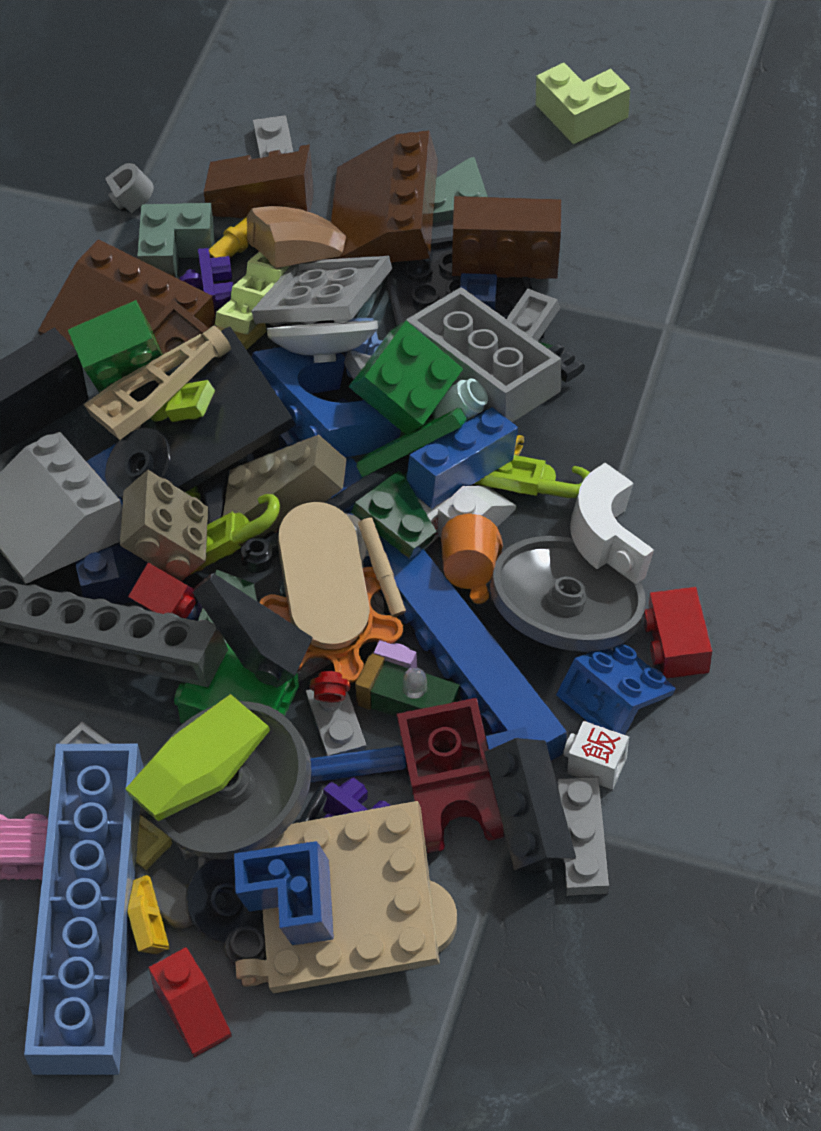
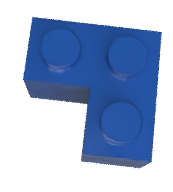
(295, 882)

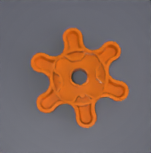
(347, 659)

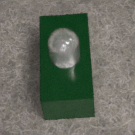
(410, 689)

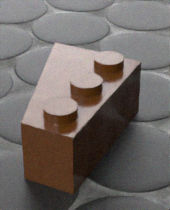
(248, 183)

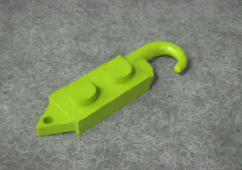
(532, 477)
(233, 529)

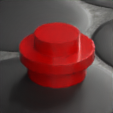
(330, 687)

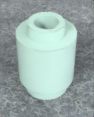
(465, 394)

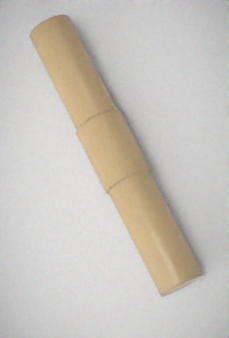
(381, 567)

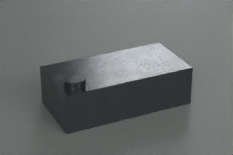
(38, 387)

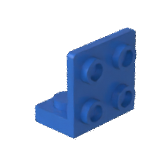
(612, 686)

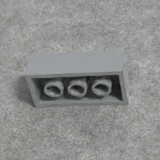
(493, 351)

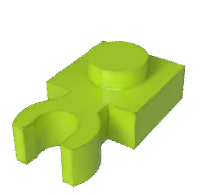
(187, 403)

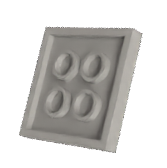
(322, 290)

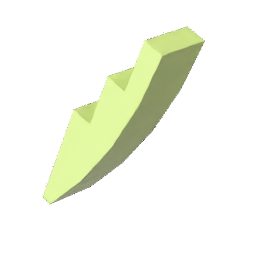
(247, 294)

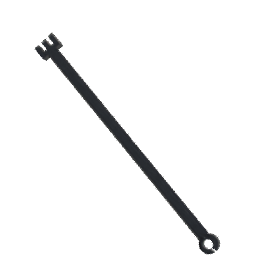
(268, 548)

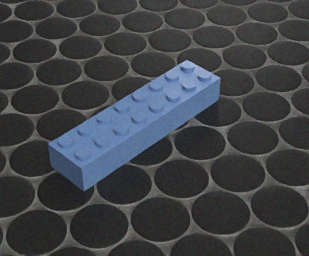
(84, 913)

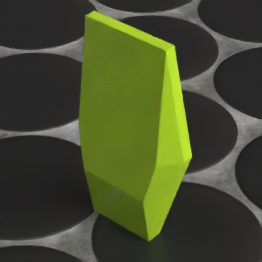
(198, 759)

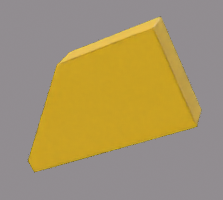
(146, 917)

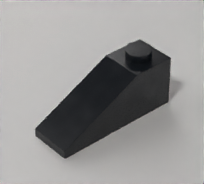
(256, 634)

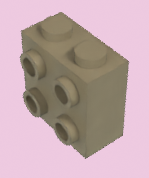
(164, 525)

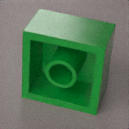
(115, 344)
(406, 377)

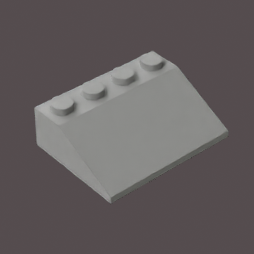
(54, 509)

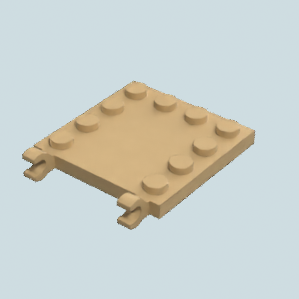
(377, 903)

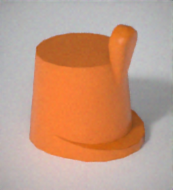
(470, 553)

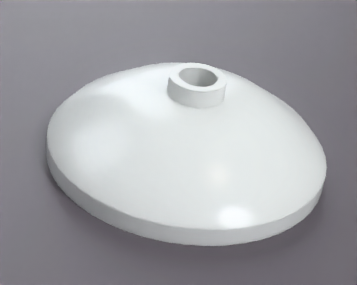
(323, 339)

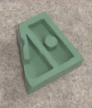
(458, 181)

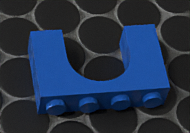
(347, 427)

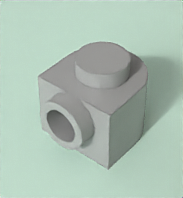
(129, 187)

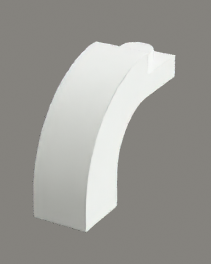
(597, 532)

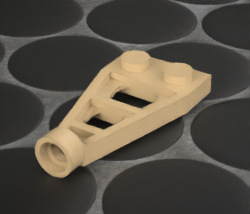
(123, 414)

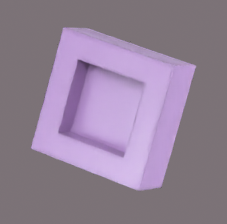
(397, 654)

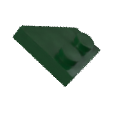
(397, 515)

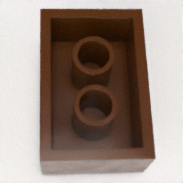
(506, 237)

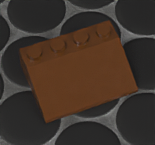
(388, 199)
(111, 278)

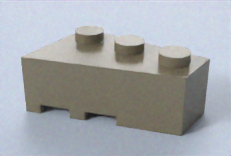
(294, 475)

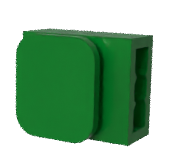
(237, 681)

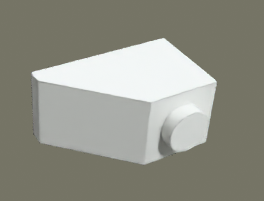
(475, 500)

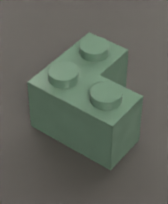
(174, 233)

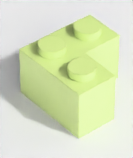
(579, 106)

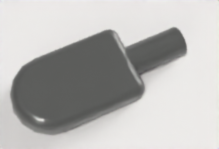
(170, 896)

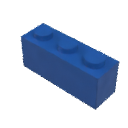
(461, 457)

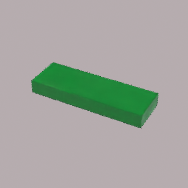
(411, 441)

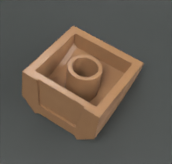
(292, 235)

